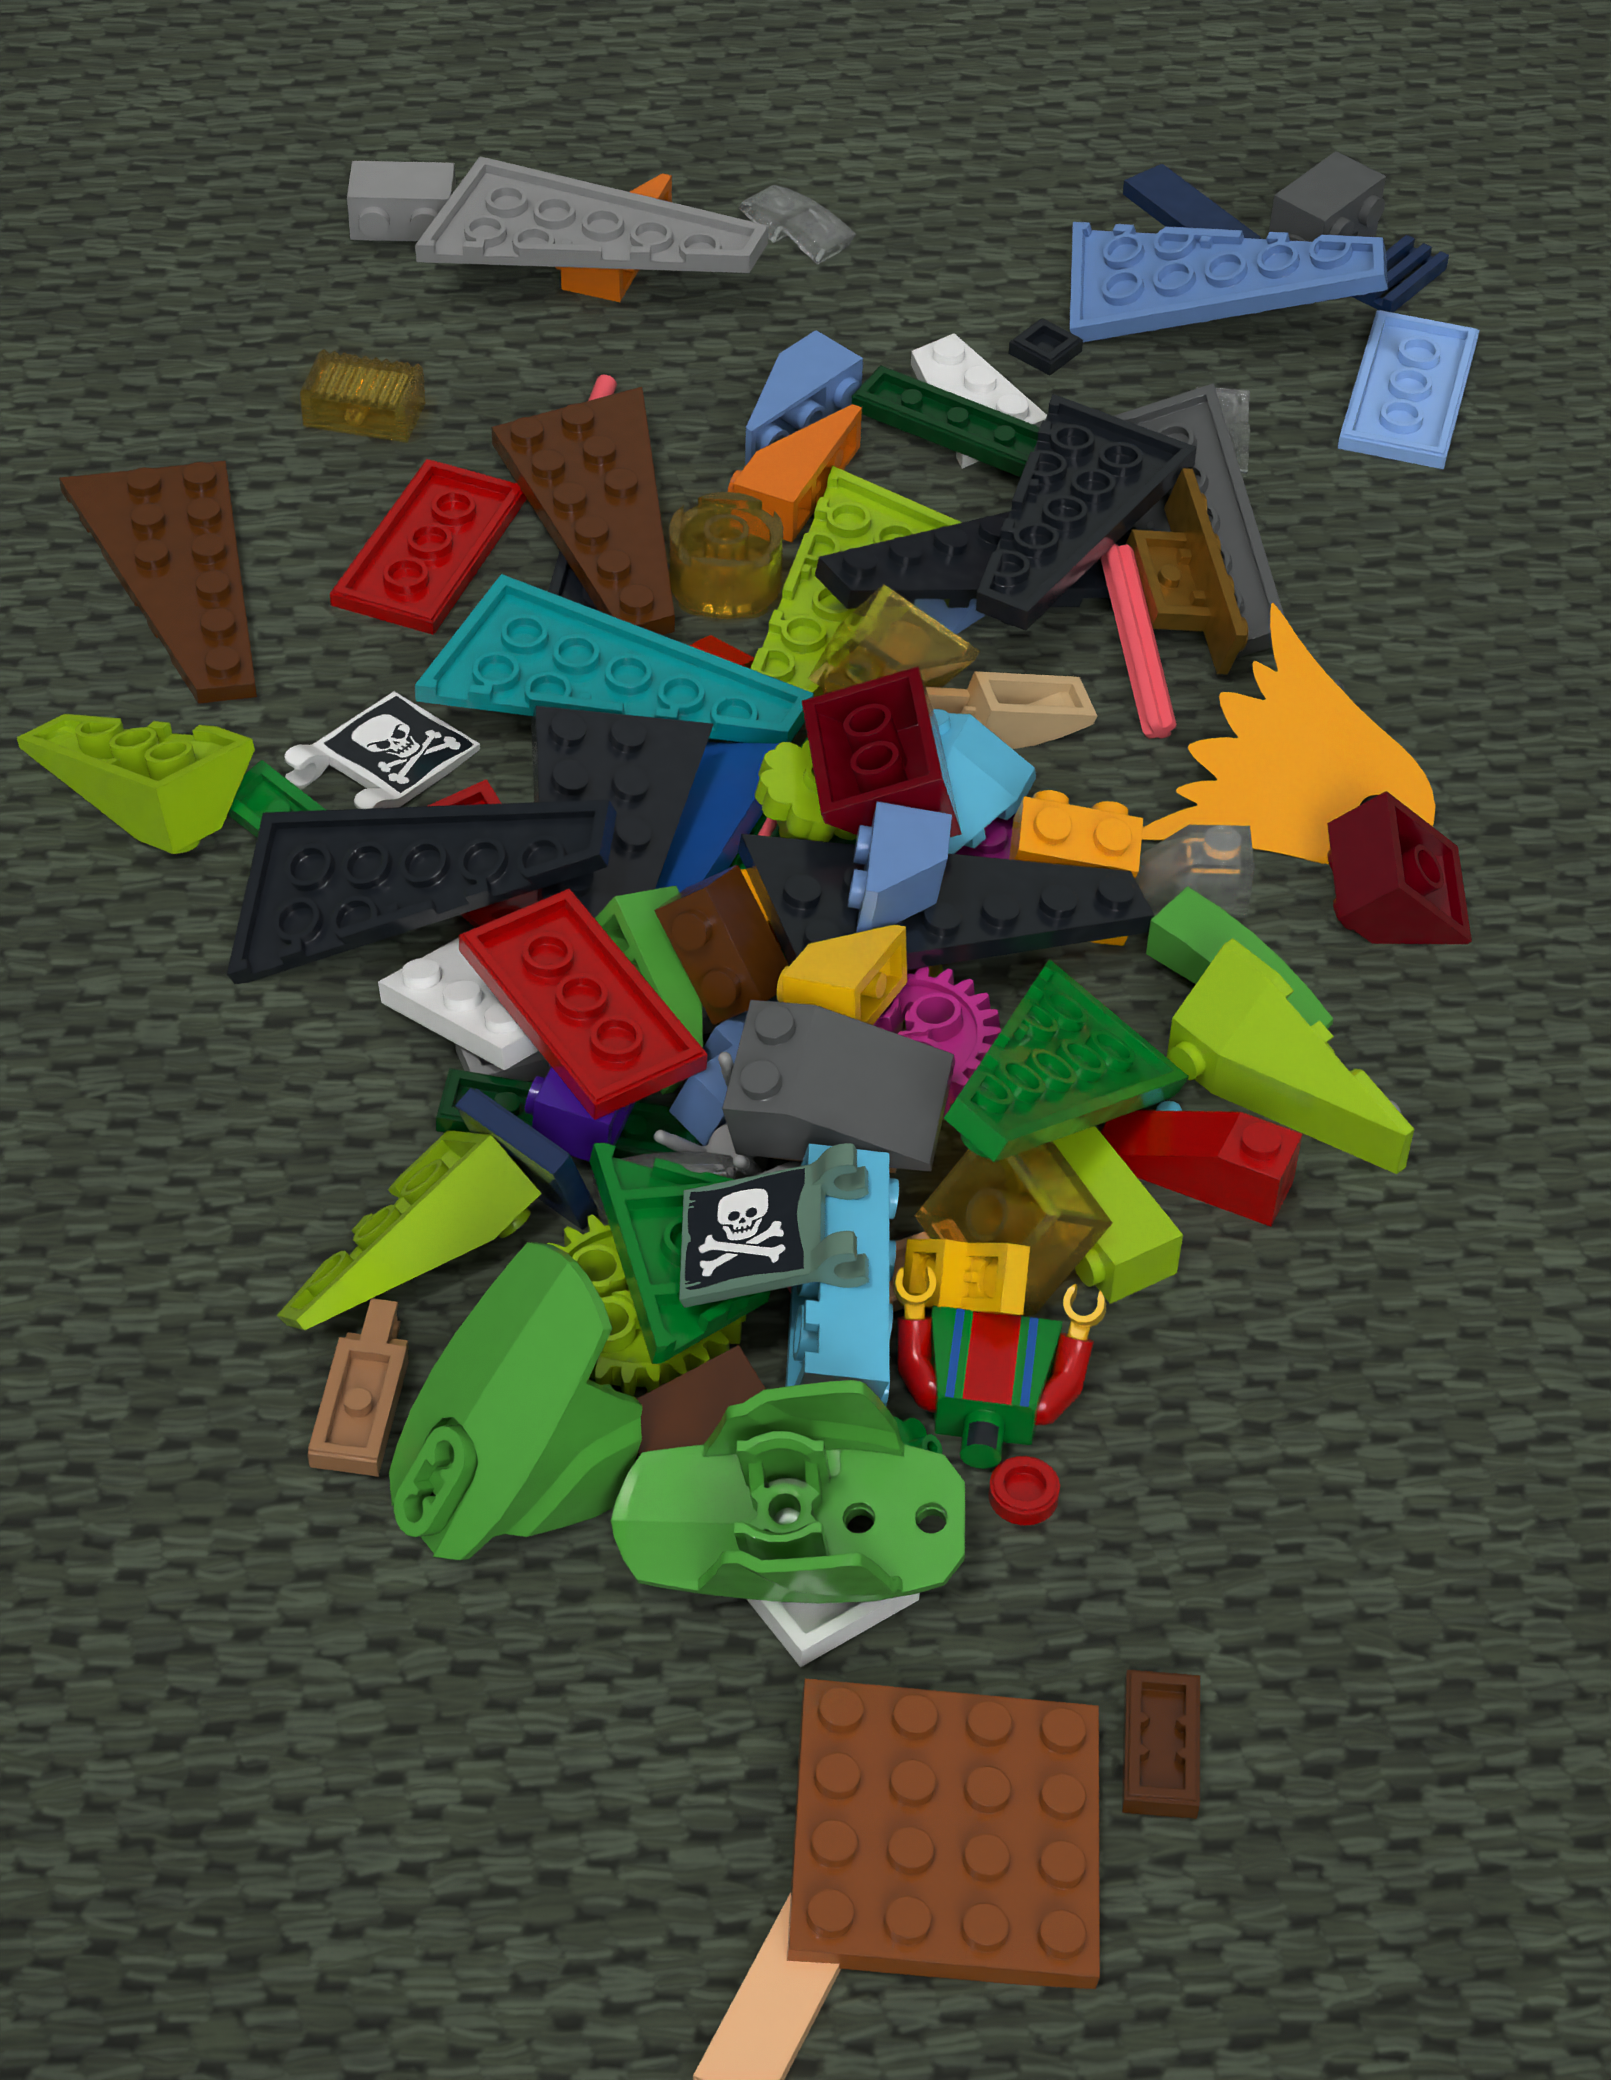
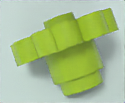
(790, 794)

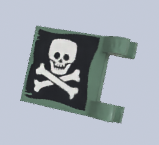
(771, 1231)

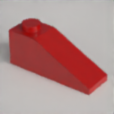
(1211, 1157)

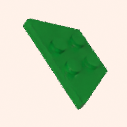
(646, 1226)

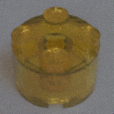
(725, 556)

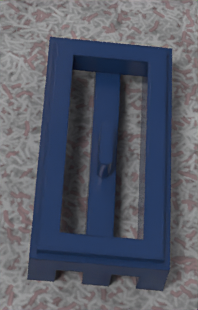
(1400, 261)

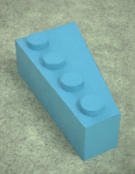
(848, 1330)

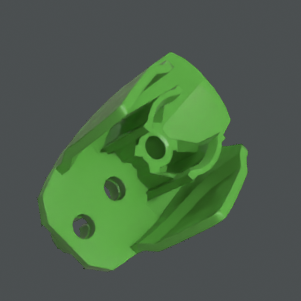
(511, 1420)
(772, 1500)

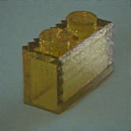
(363, 396)

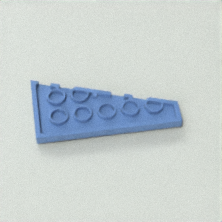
(1197, 275)

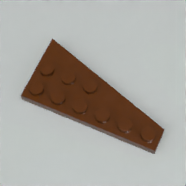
(598, 498)

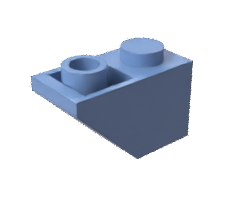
(902, 864)

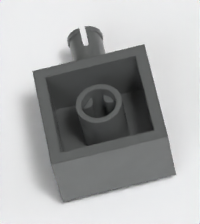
(1330, 200)

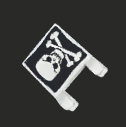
(387, 749)

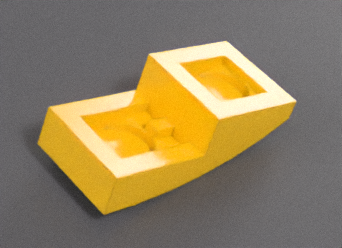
(969, 1274)

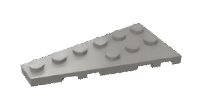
(552, 220)

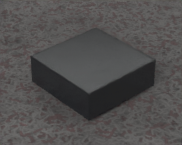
(1045, 346)

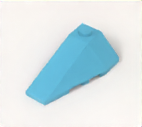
(983, 774)

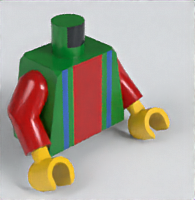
(992, 1370)

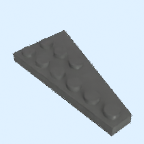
(1199, 421)

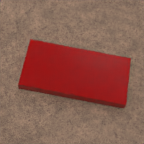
(428, 546)
(582, 1003)

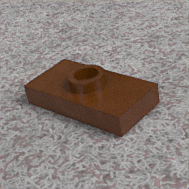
(1161, 1744)

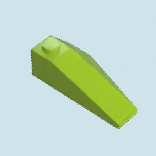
(146, 778)
(1260, 1053)
(447, 1205)

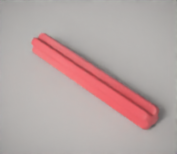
(1138, 642)

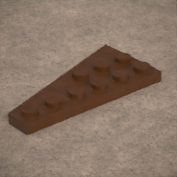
(179, 562)

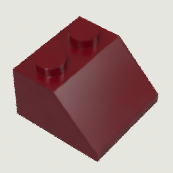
(1396, 876)

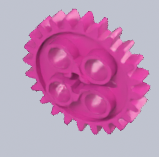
(945, 1018)

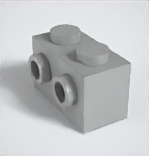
(396, 198)

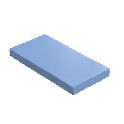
(1409, 389)

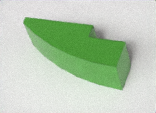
(1193, 931)

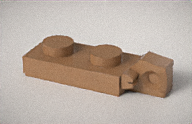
(361, 1395)

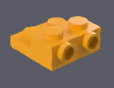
(1066, 834)

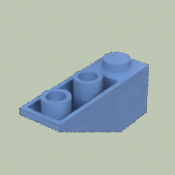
(803, 387)

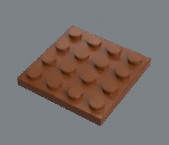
(947, 1835)

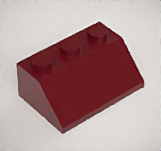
(877, 747)

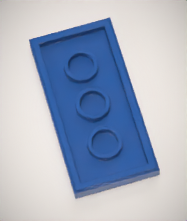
(715, 813)

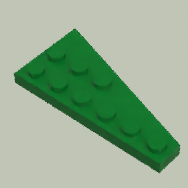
(1058, 1071)

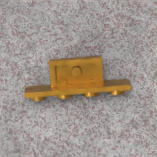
(1187, 577)

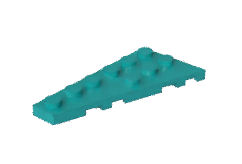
(548, 651)

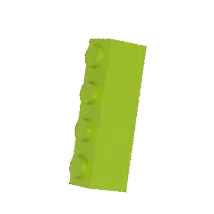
(1142, 1240)

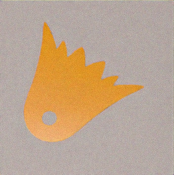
(1295, 759)

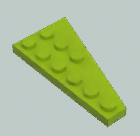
(845, 518)

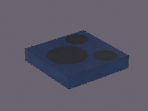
(537, 1156)

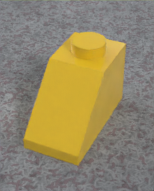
(849, 973)

